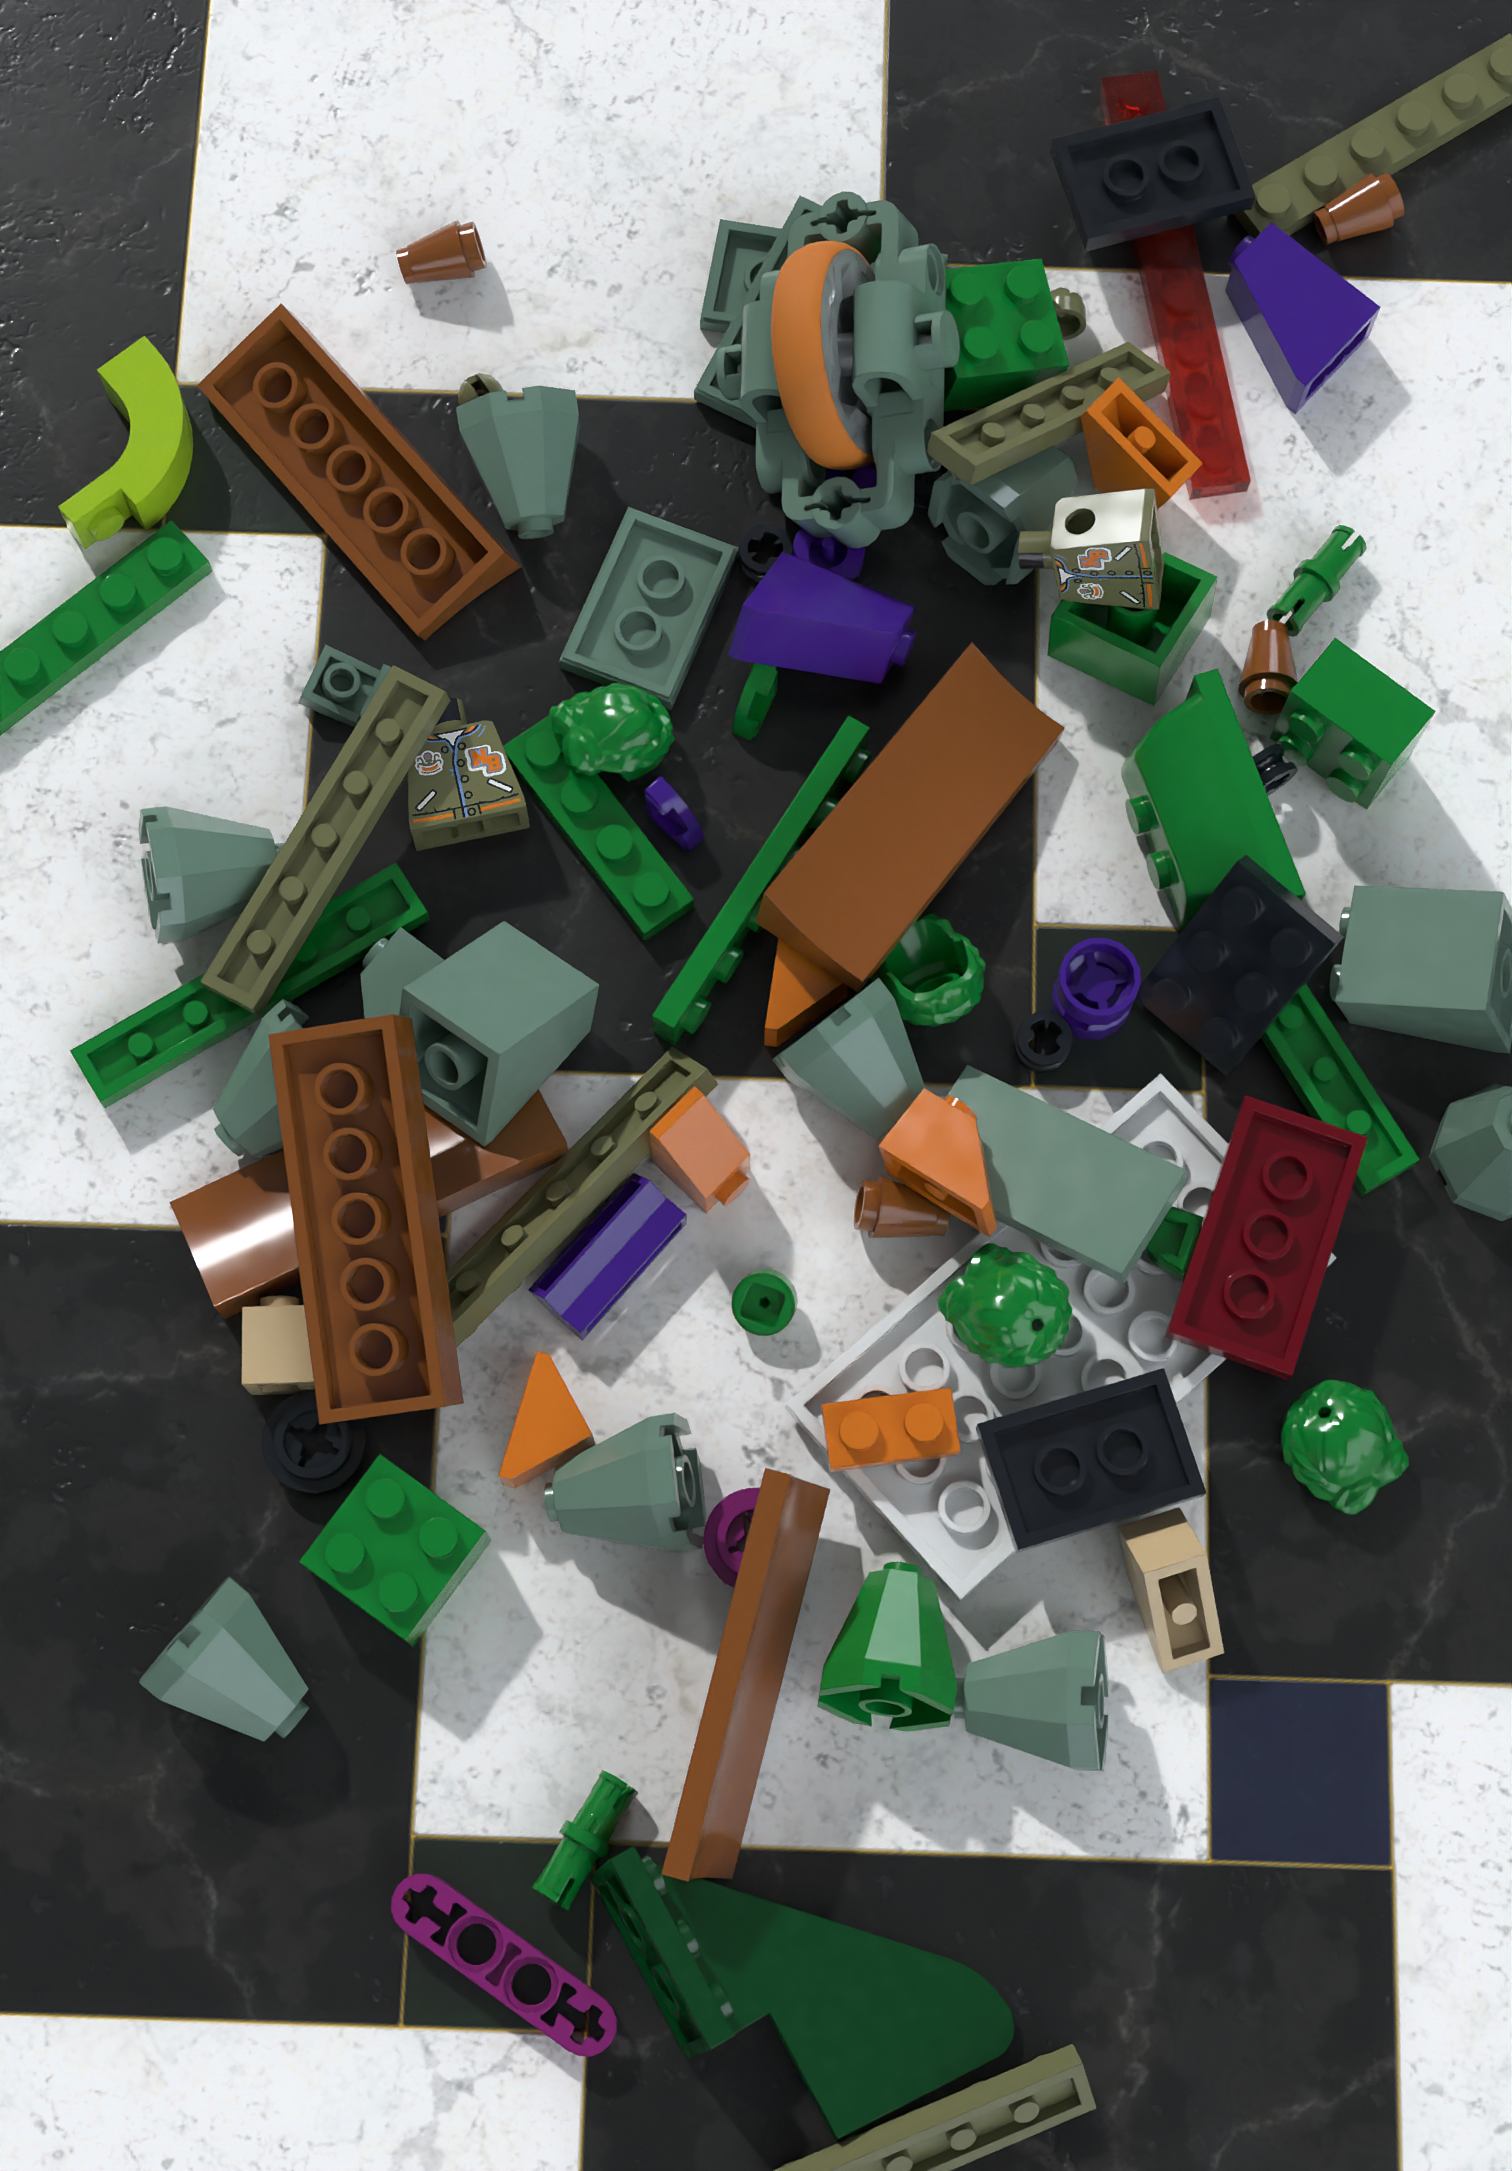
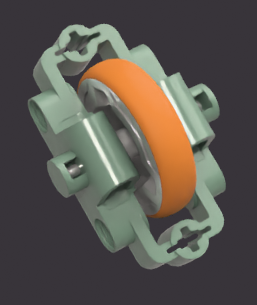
(845, 367)

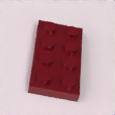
(1266, 1237)

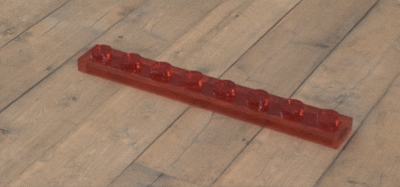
(1183, 323)

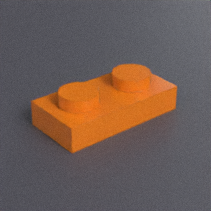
(890, 1429)

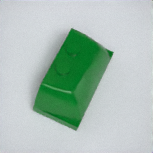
(1202, 801)

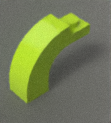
(156, 456)

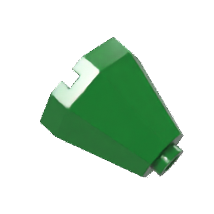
(892, 1655)

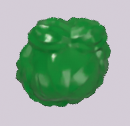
(613, 731)
(933, 973)
(998, 1303)
(1346, 1453)

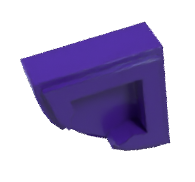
(672, 815)

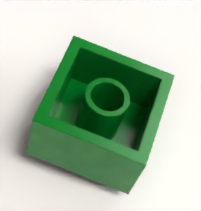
(1003, 330)
(1136, 646)
(1350, 724)
(396, 1550)

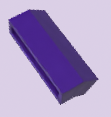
(608, 1255)

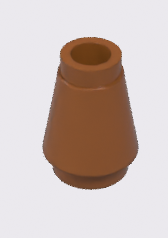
(1360, 210)
(443, 255)
(1268, 669)
(895, 1210)

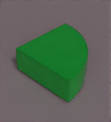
(755, 700)
(1174, 1242)

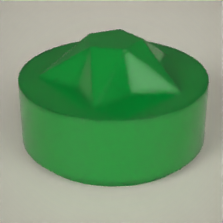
(764, 1302)

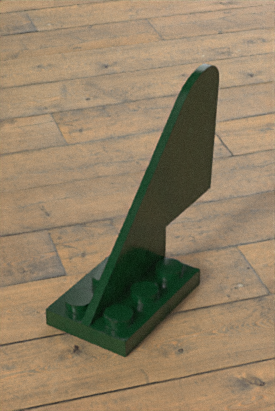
(853, 2009)

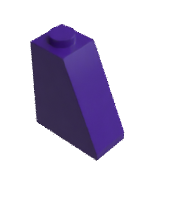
(1296, 312)
(822, 624)

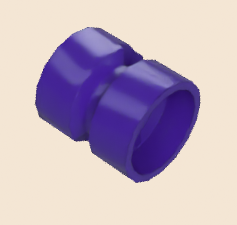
(1096, 988)

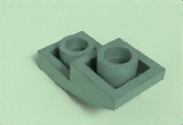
(342, 686)

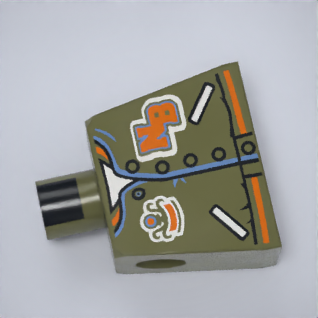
(1102, 549)
(462, 784)

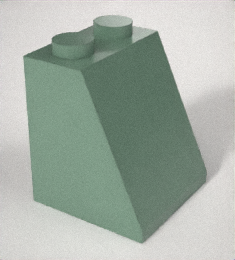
(1428, 964)
(495, 1027)

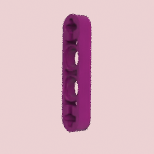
(498, 1973)

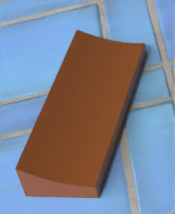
(356, 473)
(909, 821)
(365, 1218)
(244, 1221)
(746, 1678)

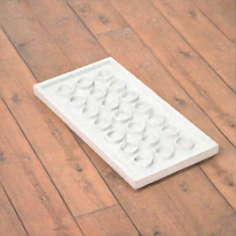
(1115, 1332)

